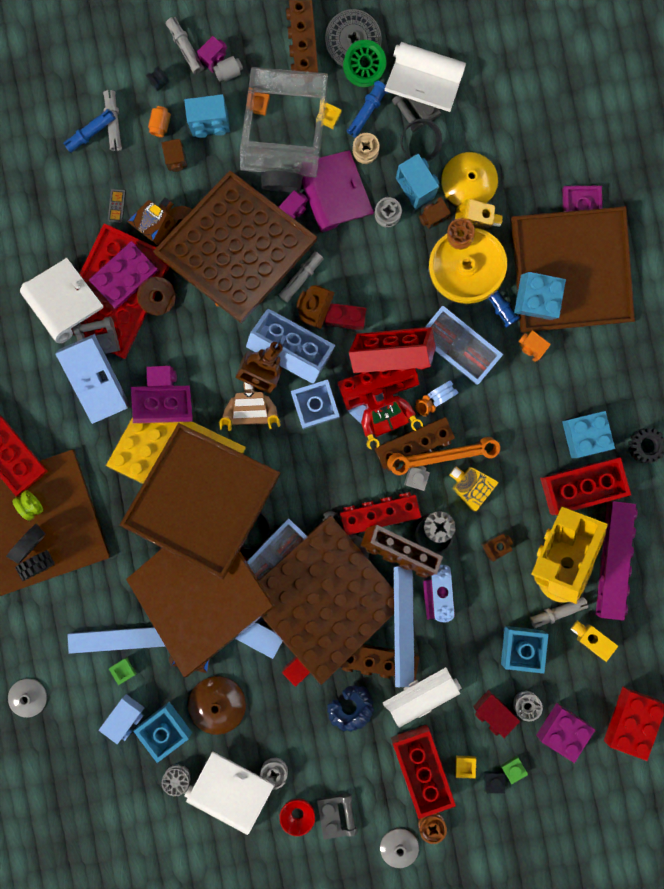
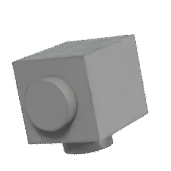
(417, 477)

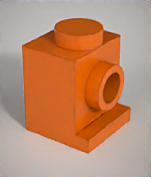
(533, 345)

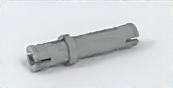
(180, 38)
(113, 127)
(305, 271)
(564, 610)

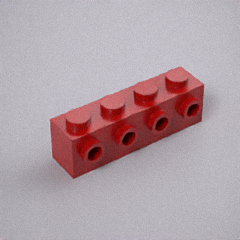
(359, 388)
(380, 514)

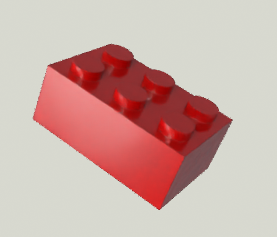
(634, 723)

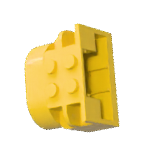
(570, 543)

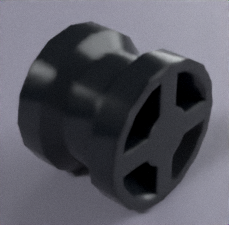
(157, 78)

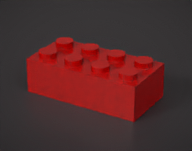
(392, 350)
(586, 485)
(423, 771)

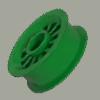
(369, 46)

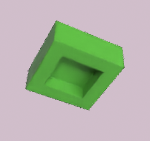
(122, 671)
(514, 769)

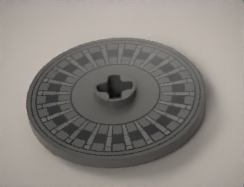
(346, 25)

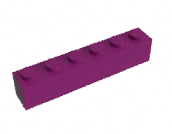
(615, 560)

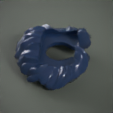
(360, 717)

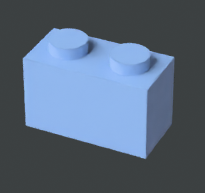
(121, 719)

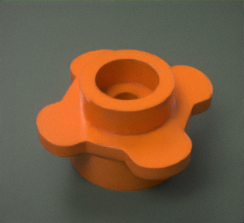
(425, 406)

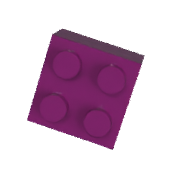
(565, 733)

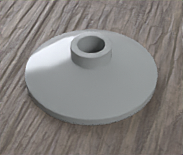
(35, 694)
(395, 840)

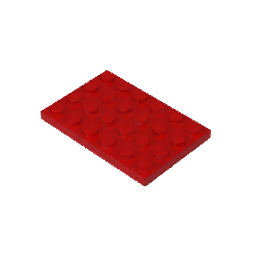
(129, 315)

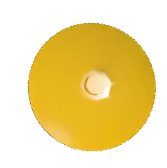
(468, 273)

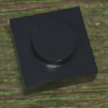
(494, 782)

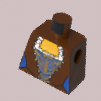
(154, 220)

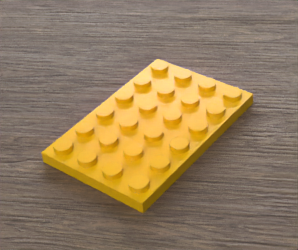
(144, 443)

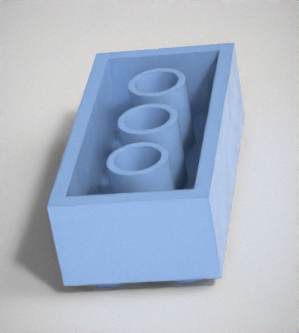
(302, 350)

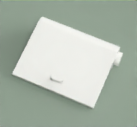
(425, 76)
(58, 302)
(422, 697)
(229, 793)

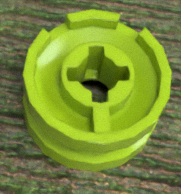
(27, 505)

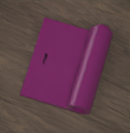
(336, 192)

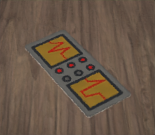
(116, 205)

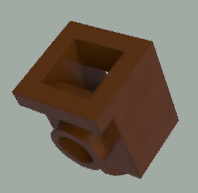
(434, 214)
(491, 549)

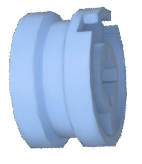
(443, 393)

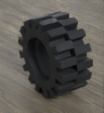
(638, 453)
(34, 565)

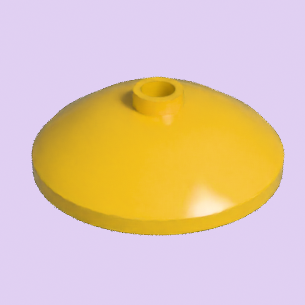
(458, 185)

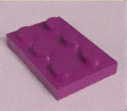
(123, 275)
(161, 404)

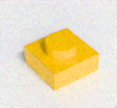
(331, 115)
(465, 767)

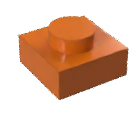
(261, 103)

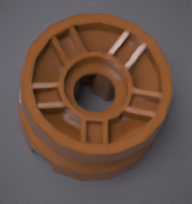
(464, 226)
(436, 835)

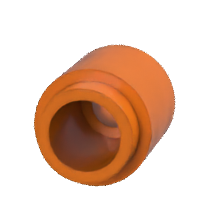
(159, 121)

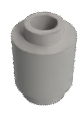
(228, 69)

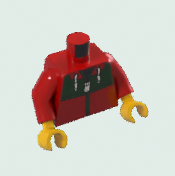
(385, 414)

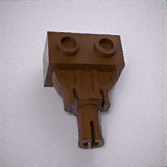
(261, 369)

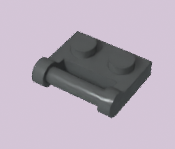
(423, 111)
(108, 341)
(330, 816)

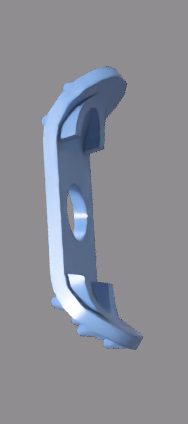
(443, 606)

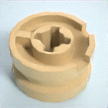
(366, 156)

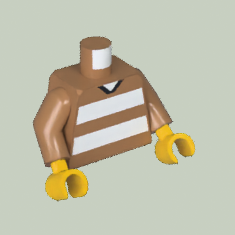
(249, 409)

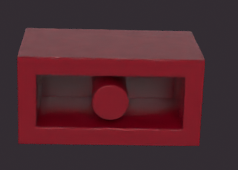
(345, 316)
(495, 713)

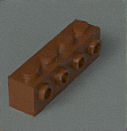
(302, 36)
(416, 442)
(400, 550)
(376, 660)

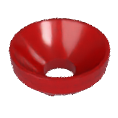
(293, 825)

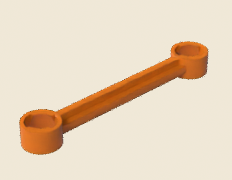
(443, 455)

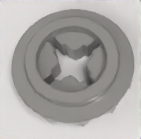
(430, 527)

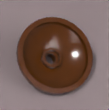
(217, 692)

